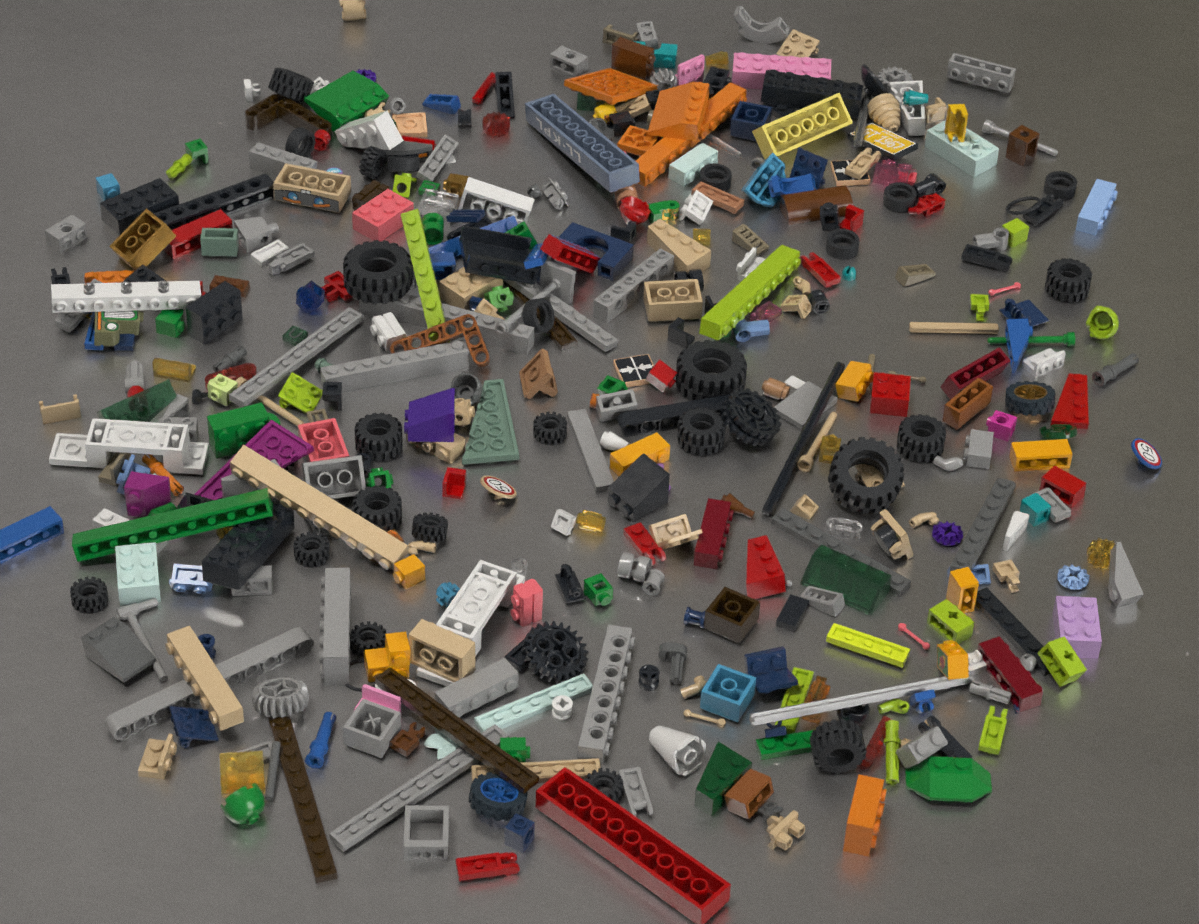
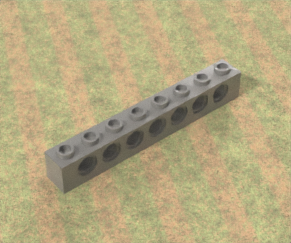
(605, 693)

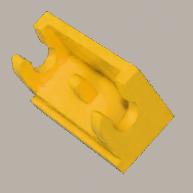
(956, 122)

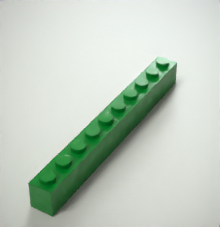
(173, 524)

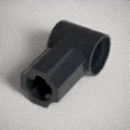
(931, 184)

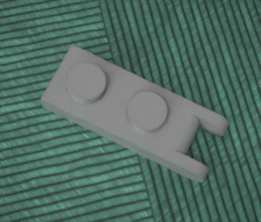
(635, 790)

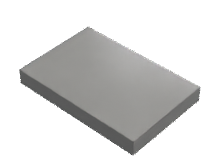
(800, 403)

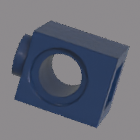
(519, 833)

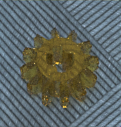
(1099, 553)

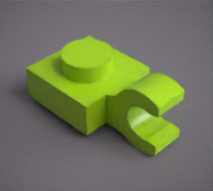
(980, 304)

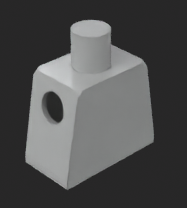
(255, 233)

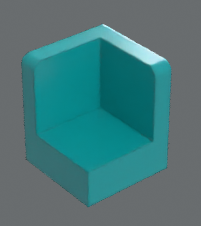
(1036, 508)

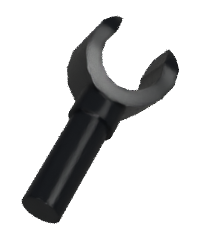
(197, 396)

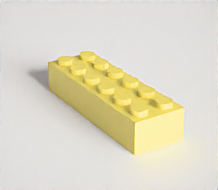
(802, 126)

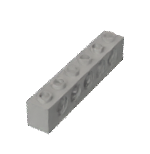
(631, 286)

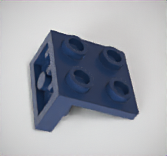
(769, 669)

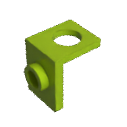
(407, 180)

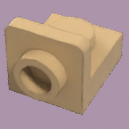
(797, 303)

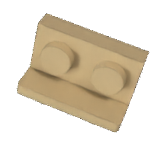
(157, 758)

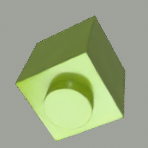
(1017, 232)

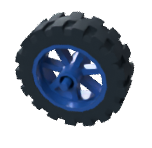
(491, 795)

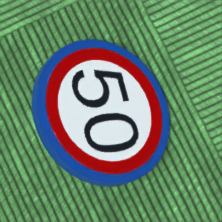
(1146, 453)

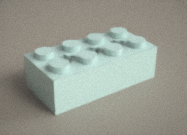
(971, 156)

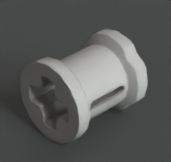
(655, 578)

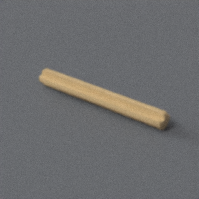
(946, 327)

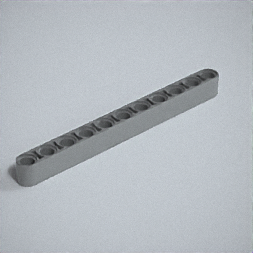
(234, 671)

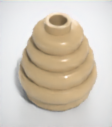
(885, 111)

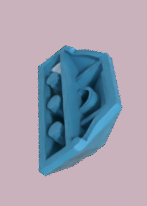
(757, 185)

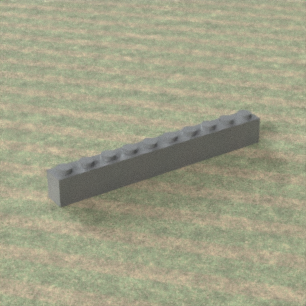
(410, 310)

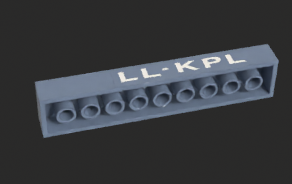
(582, 143)

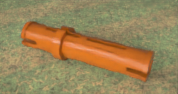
(158, 468)

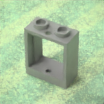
(436, 849)

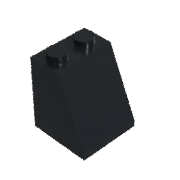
(639, 488)

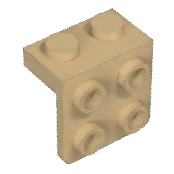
(673, 532)

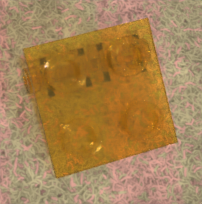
(241, 770)

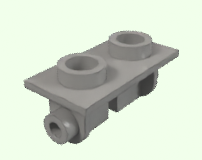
(553, 193)

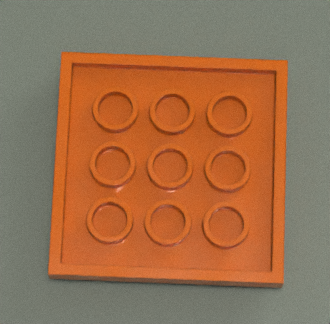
(609, 86)

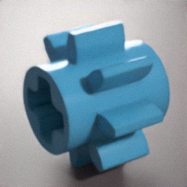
(446, 593)

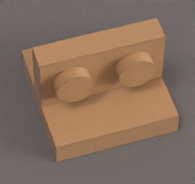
(538, 376)

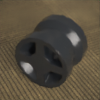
(464, 117)
(648, 677)

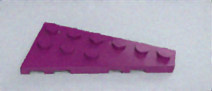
(270, 442)

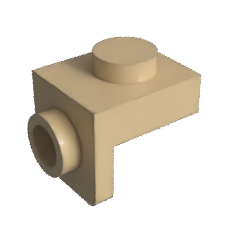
(935, 111)

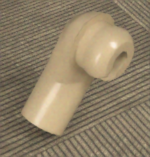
(802, 285)
(923, 517)
(695, 688)

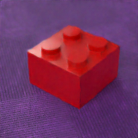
(890, 394)

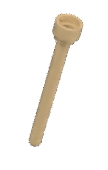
(273, 406)
(806, 462)

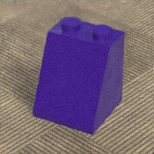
(431, 418)

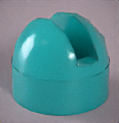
(852, 273)

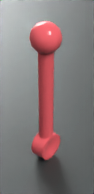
(991, 292)
(902, 627)

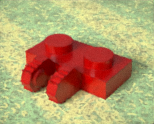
(335, 287)

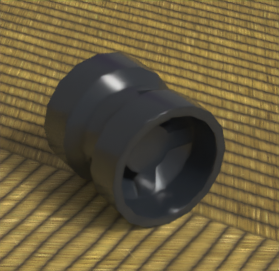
(819, 301)

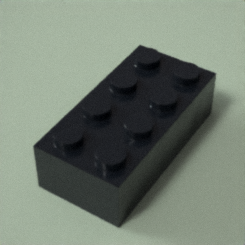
(125, 208)

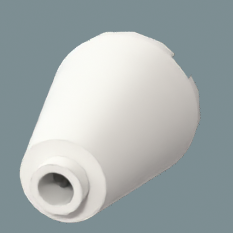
(678, 749)

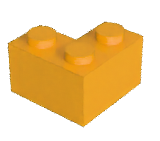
(394, 655)

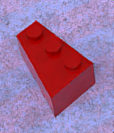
(763, 569)

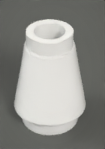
(612, 441)

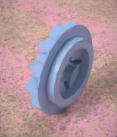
(1072, 582)

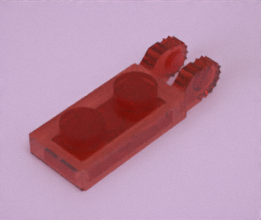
(875, 744)

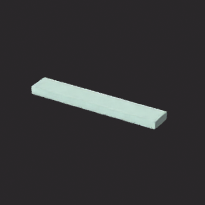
(533, 704)

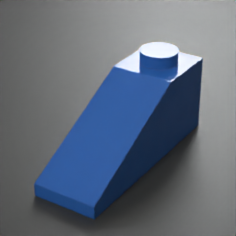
(1017, 339)

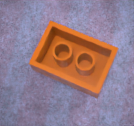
(864, 815)

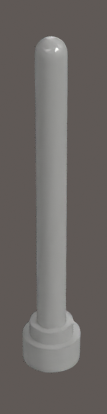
(990, 127)

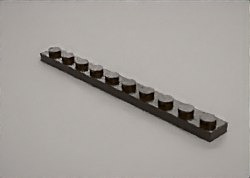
(458, 730)
(303, 800)

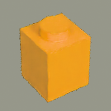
(409, 572)

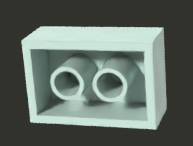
(137, 573)

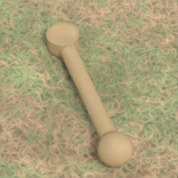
(720, 722)

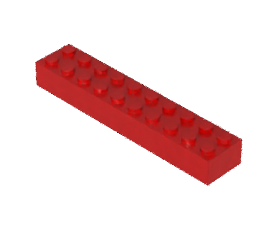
(633, 846)

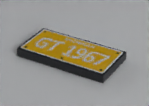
(885, 141)

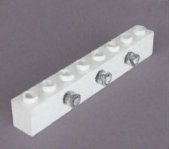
(124, 296)

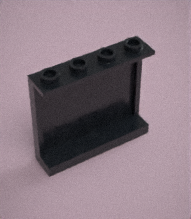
(496, 255)

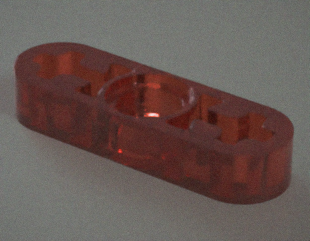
(245, 370)

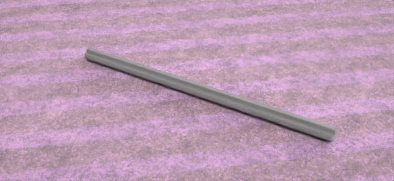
(855, 699)

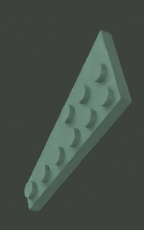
(492, 429)

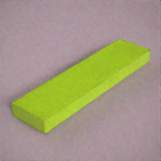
(796, 695)

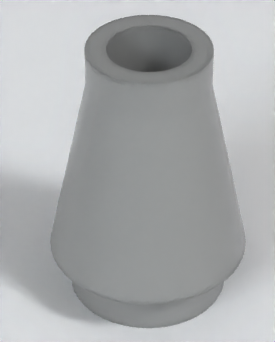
(400, 102)

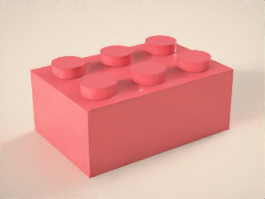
(381, 215)
(325, 439)

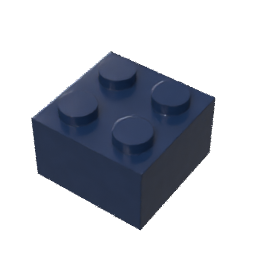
(748, 118)

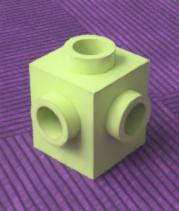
(220, 388)

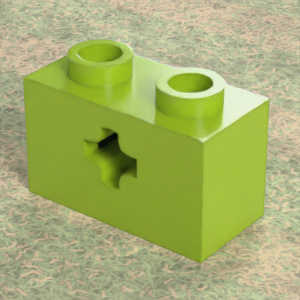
(950, 622)
(1062, 661)

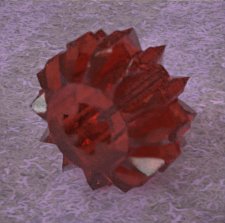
(496, 124)

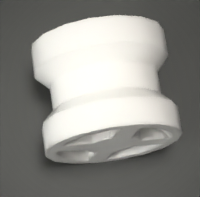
(562, 708)

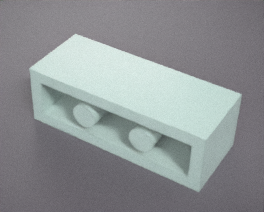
(688, 166)

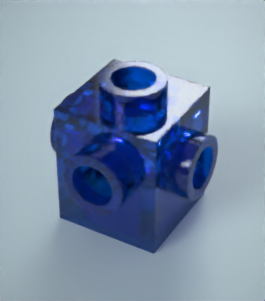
(310, 296)

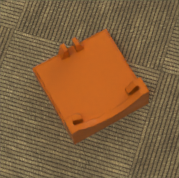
(637, 141)

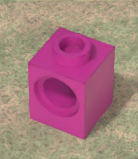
(1002, 425)

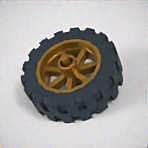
(1030, 398)

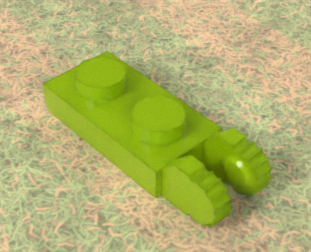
(993, 731)

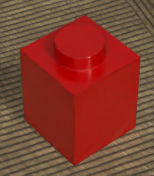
(662, 376)

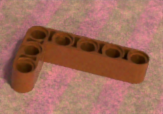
(461, 331)

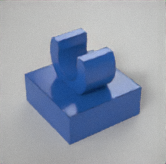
(923, 698)

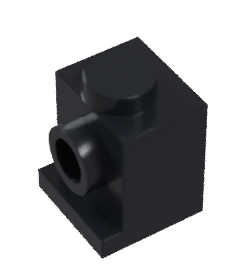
(829, 213)

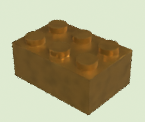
(142, 240)

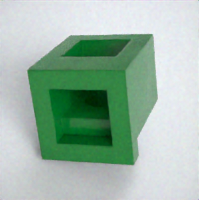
(611, 385)
(601, 593)
(516, 748)

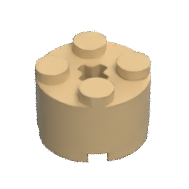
(353, 9)

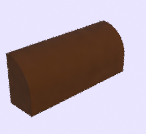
(805, 206)

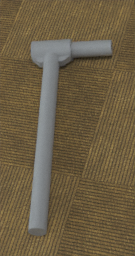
(130, 613)

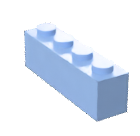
(1097, 207)

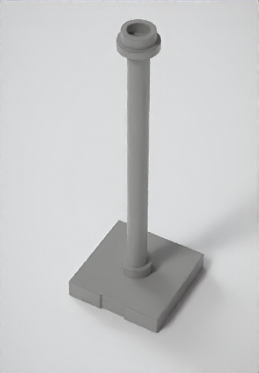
(554, 280)

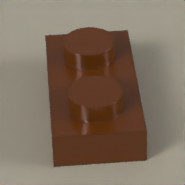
(242, 285)

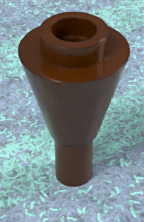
(737, 506)

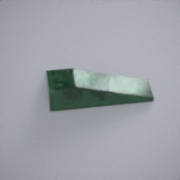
(141, 406)

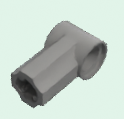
(997, 240)
(134, 375)

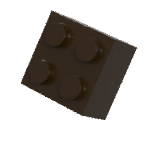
(732, 614)

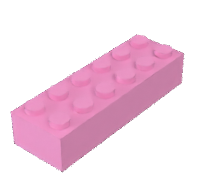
(751, 68)

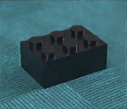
(214, 312)

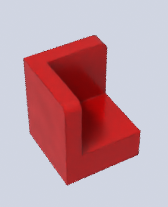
(853, 218)
(454, 483)

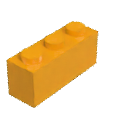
(653, 446)
(1040, 455)

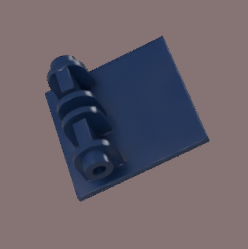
(809, 163)
(1023, 310)
(192, 724)

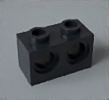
(718, 78)

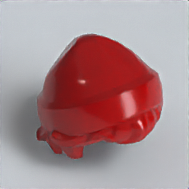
(634, 210)

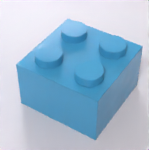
(728, 693)

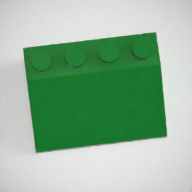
(346, 99)

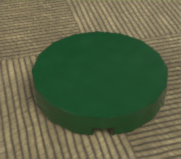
(1058, 431)

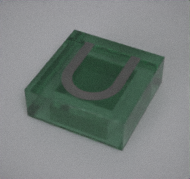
(295, 335)

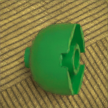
(244, 805)

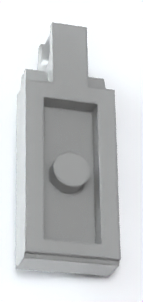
(290, 258)

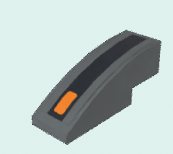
(408, 148)

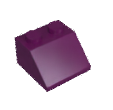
(146, 493)

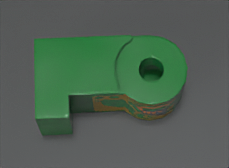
(664, 210)

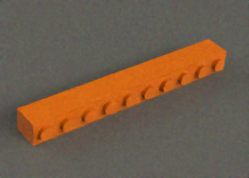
(668, 149)

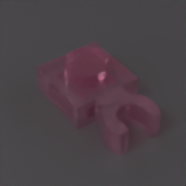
(766, 312)

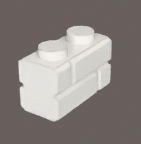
(387, 330)

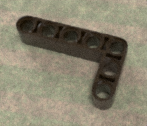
(286, 110)

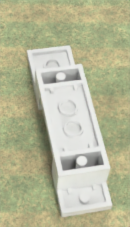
(131, 437)
(475, 604)

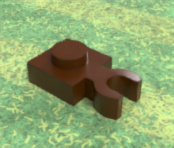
(406, 741)

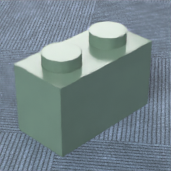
(219, 242)

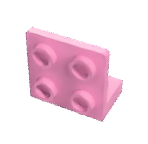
(691, 70)

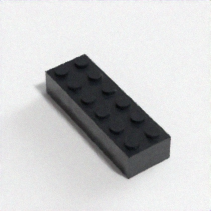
(804, 90)
(247, 548)

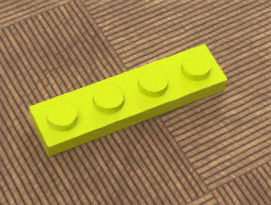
(868, 645)

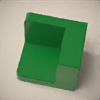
(197, 149)

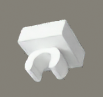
(250, 90)
(563, 522)
(976, 663)

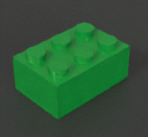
(235, 428)

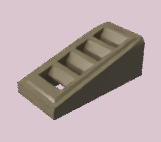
(745, 236)
(913, 274)

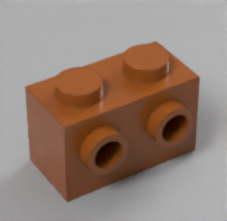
(749, 793)

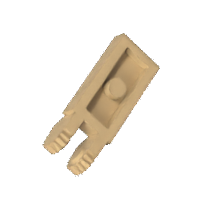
(862, 163)

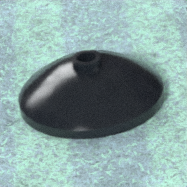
(871, 82)

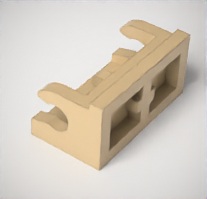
(60, 411)

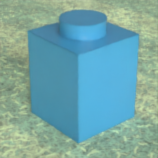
(107, 186)

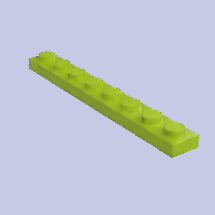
(423, 270)

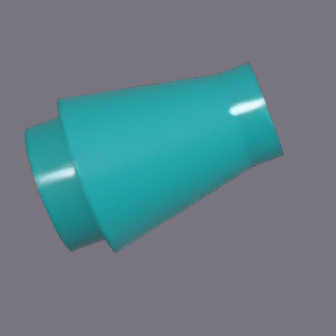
(914, 98)

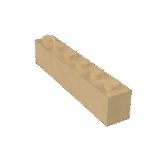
(204, 678)

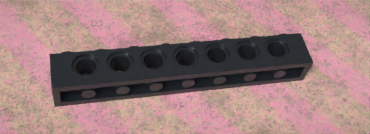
(229, 200)

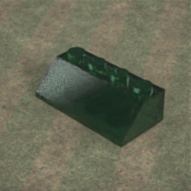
(858, 582)

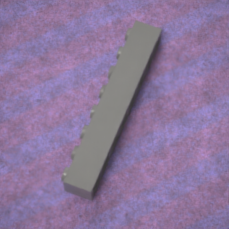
(398, 366)

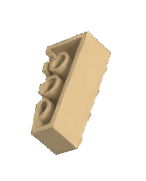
(686, 251)

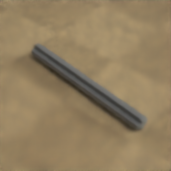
(861, 122)

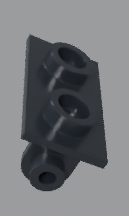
(569, 584)

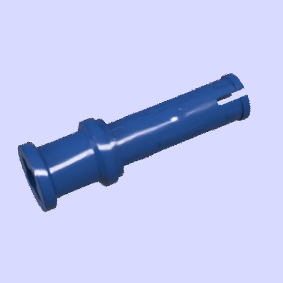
(319, 746)

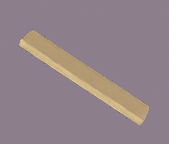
(548, 769)

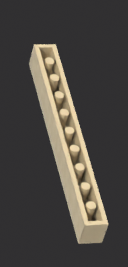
(318, 508)

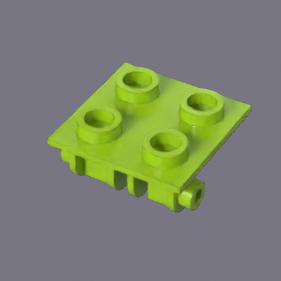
(299, 394)

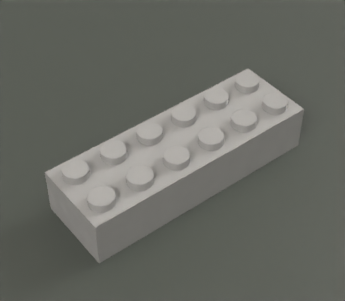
(335, 627)

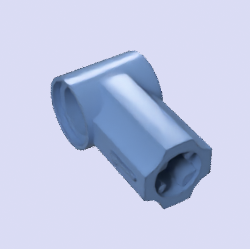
(745, 330)

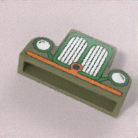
(113, 323)

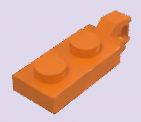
(108, 276)

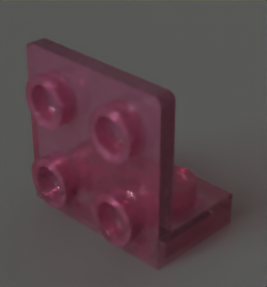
(889, 172)

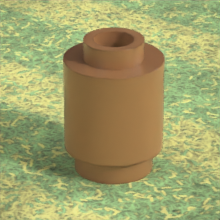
(775, 389)

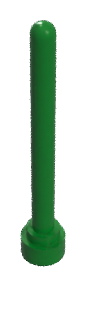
(1067, 339)

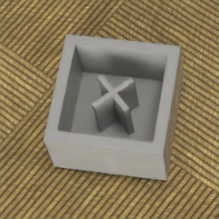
(371, 728)

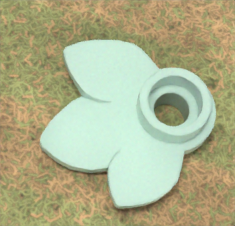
(442, 743)

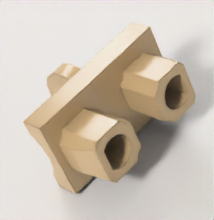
(780, 829)

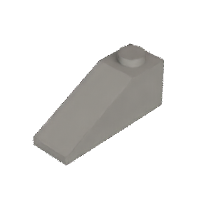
(1123, 583)

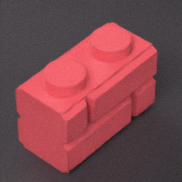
(527, 602)

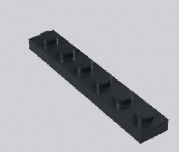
(1010, 627)

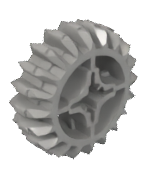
(280, 697)

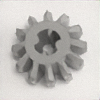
(664, 79)

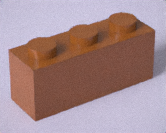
(967, 403)

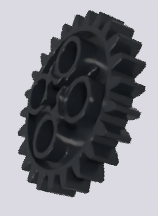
(555, 651)

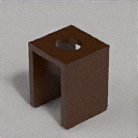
(1020, 143)

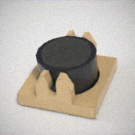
(892, 536)

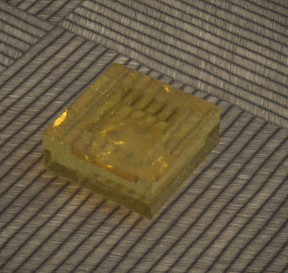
(702, 236)

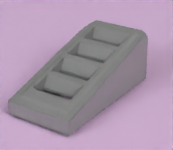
(178, 408)
(829, 601)

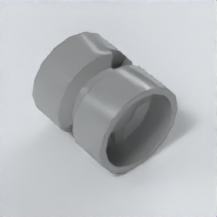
(628, 564)

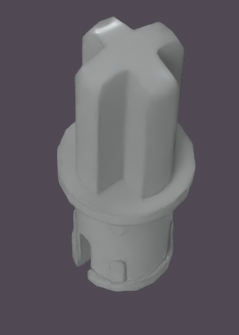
(990, 692)

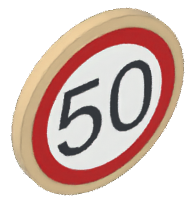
(498, 487)

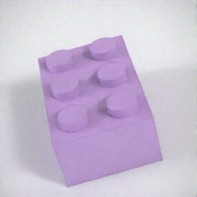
(1079, 623)

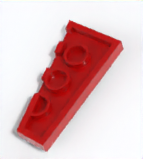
(1073, 403)

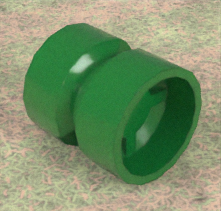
(434, 228)

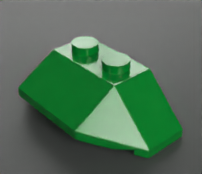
(948, 779)

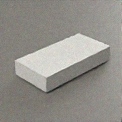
(267, 253)

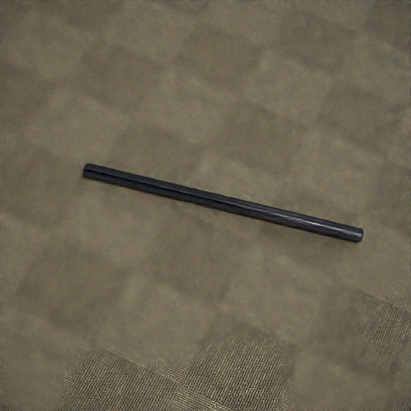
(803, 439)

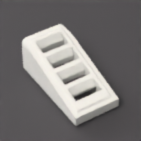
(1016, 527)

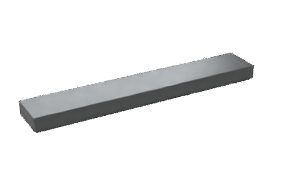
(590, 449)

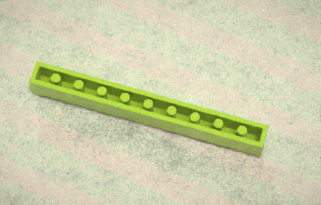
(749, 292)

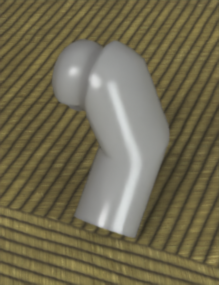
(948, 464)

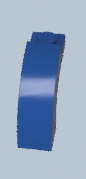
(782, 186)

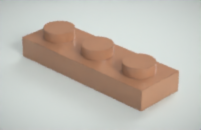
(720, 198)

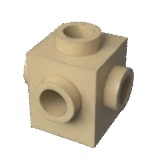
(463, 412)

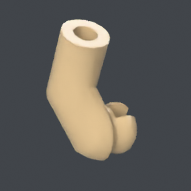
(413, 547)

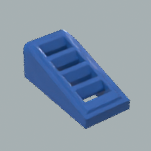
(444, 103)

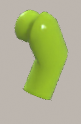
(894, 705)

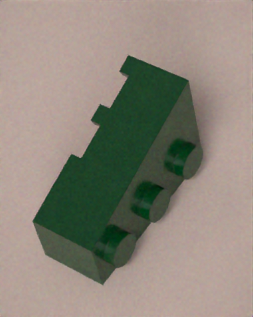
(719, 776)

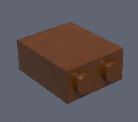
(633, 58)

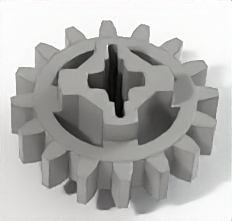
(893, 75)

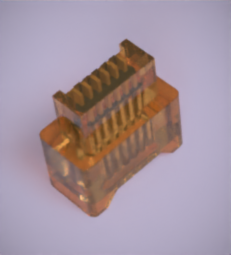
(817, 691)

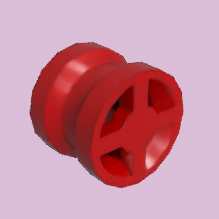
(322, 138)

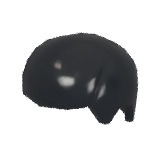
(857, 714)

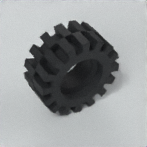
(373, 162)
(550, 421)
(429, 527)
(311, 541)
(89, 603)
(365, 632)
(605, 778)

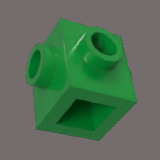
(384, 476)

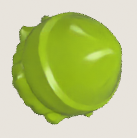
(1102, 322)

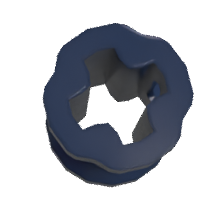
(694, 617)
(208, 643)

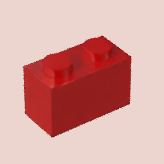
(1064, 485)

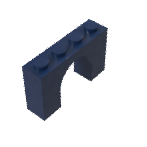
(616, 251)

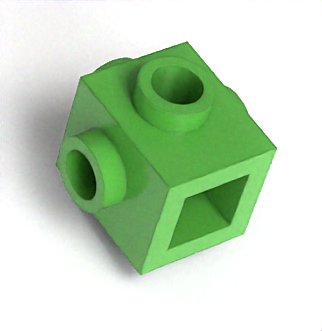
(500, 298)

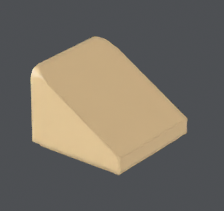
(804, 507)

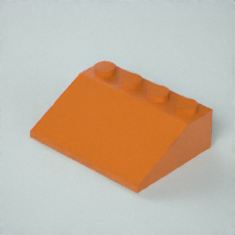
(680, 111)

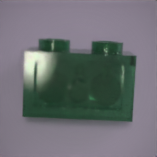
(587, 103)

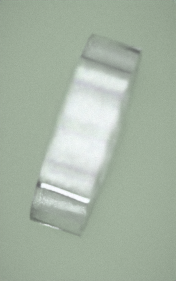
(844, 528)

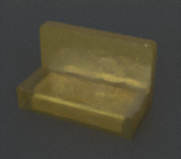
(173, 370)

